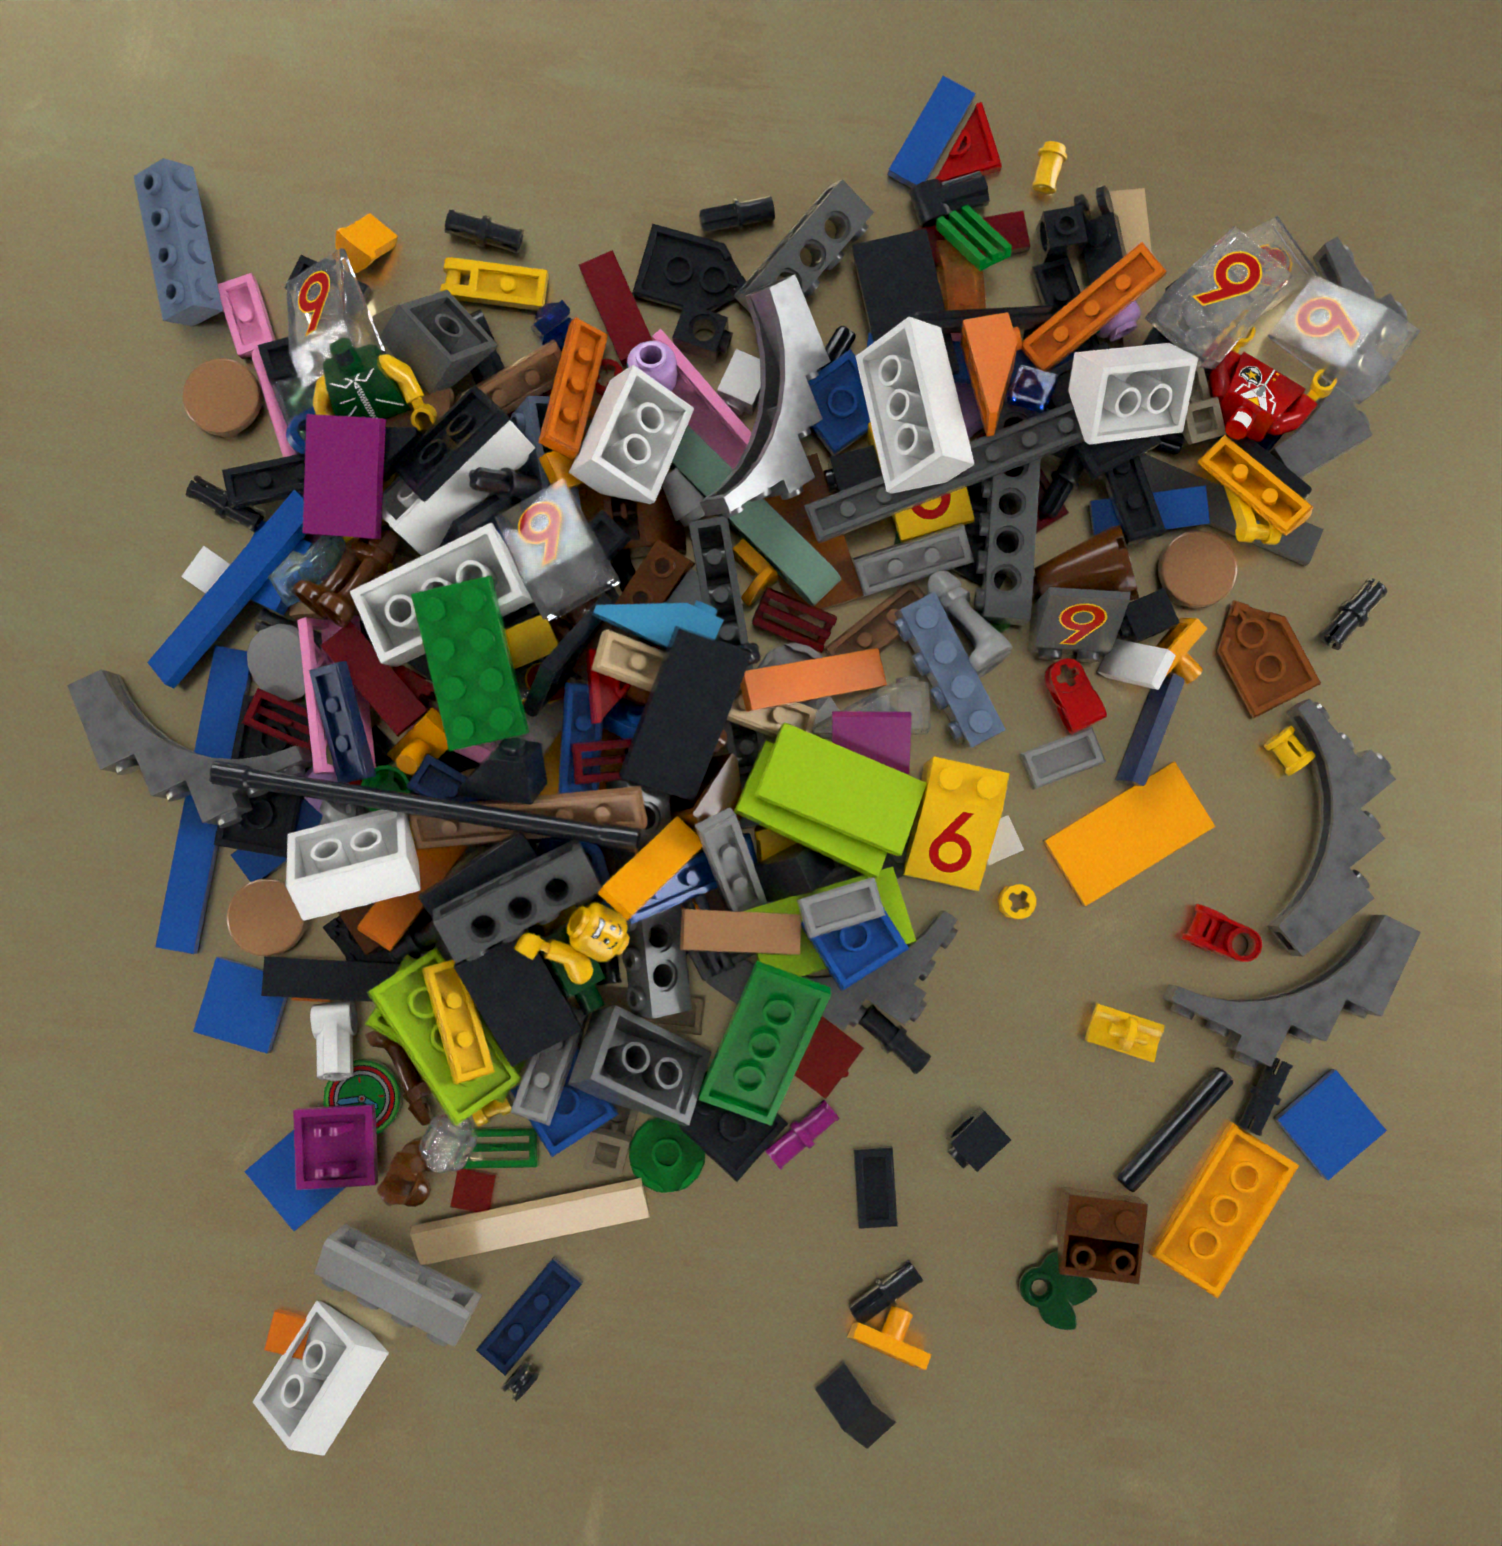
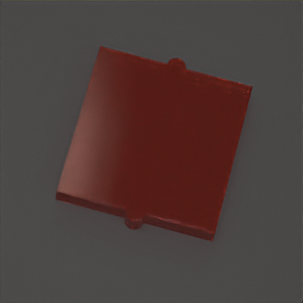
(827, 1058)

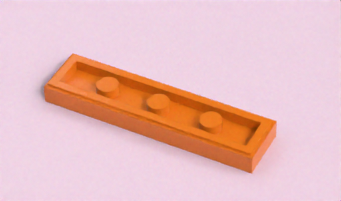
(1093, 308)
(573, 388)
(812, 679)
(392, 917)

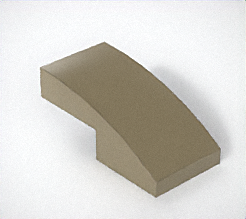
(1204, 413)
(611, 1143)

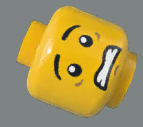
(598, 932)

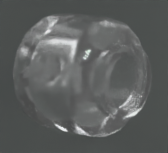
(447, 1146)

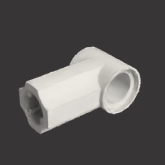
(333, 1029)

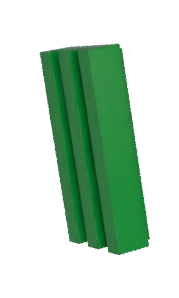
(979, 235)
(531, 1146)

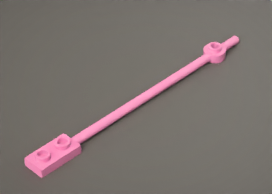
(250, 328)

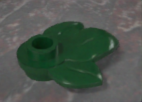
(1058, 1295)

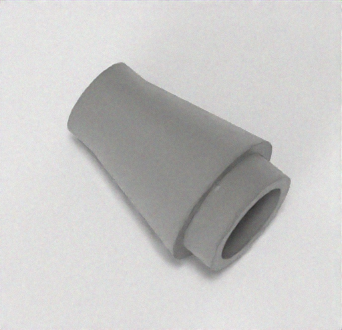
(682, 498)

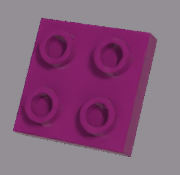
(335, 1146)

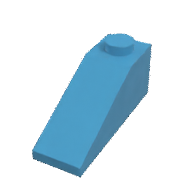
(657, 621)

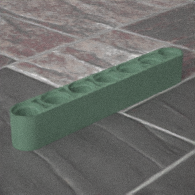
(759, 524)

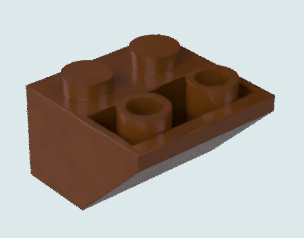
(645, 524)
(1100, 1235)

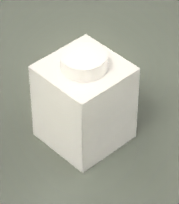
(741, 383)

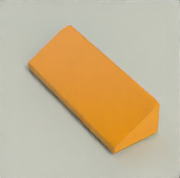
(1256, 485)

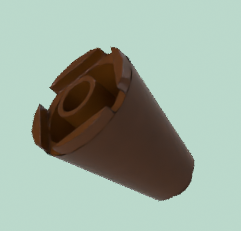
(1091, 565)

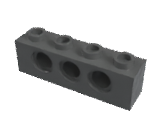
(848, 215)
(529, 881)

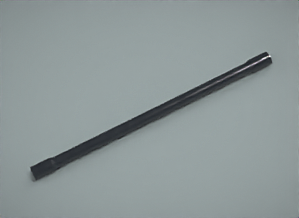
(605, 834)

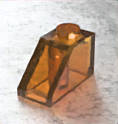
(958, 279)

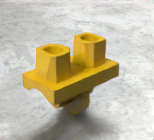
(1124, 1032)

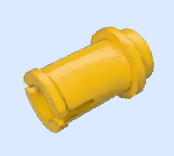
(1049, 167)

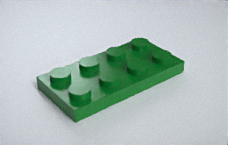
(470, 663)
(764, 1043)

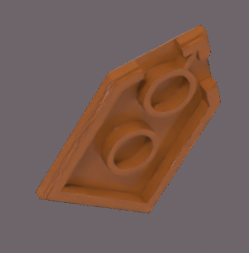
(1264, 658)

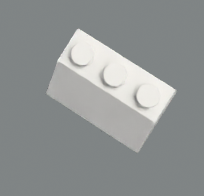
(1131, 391)
(632, 438)
(351, 863)
(315, 1395)

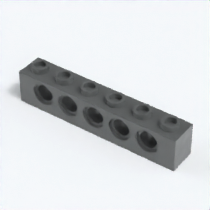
(1014, 605)
(670, 988)

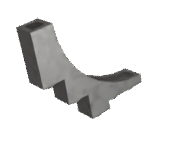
(786, 407)
(1335, 422)
(129, 741)
(1346, 833)
(1360, 979)
(887, 987)

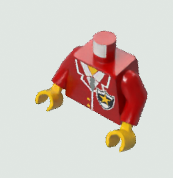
(1260, 399)

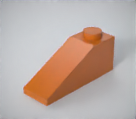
(989, 354)

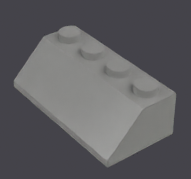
(397, 1285)

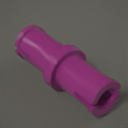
(802, 1134)

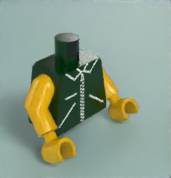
(368, 385)
(571, 969)

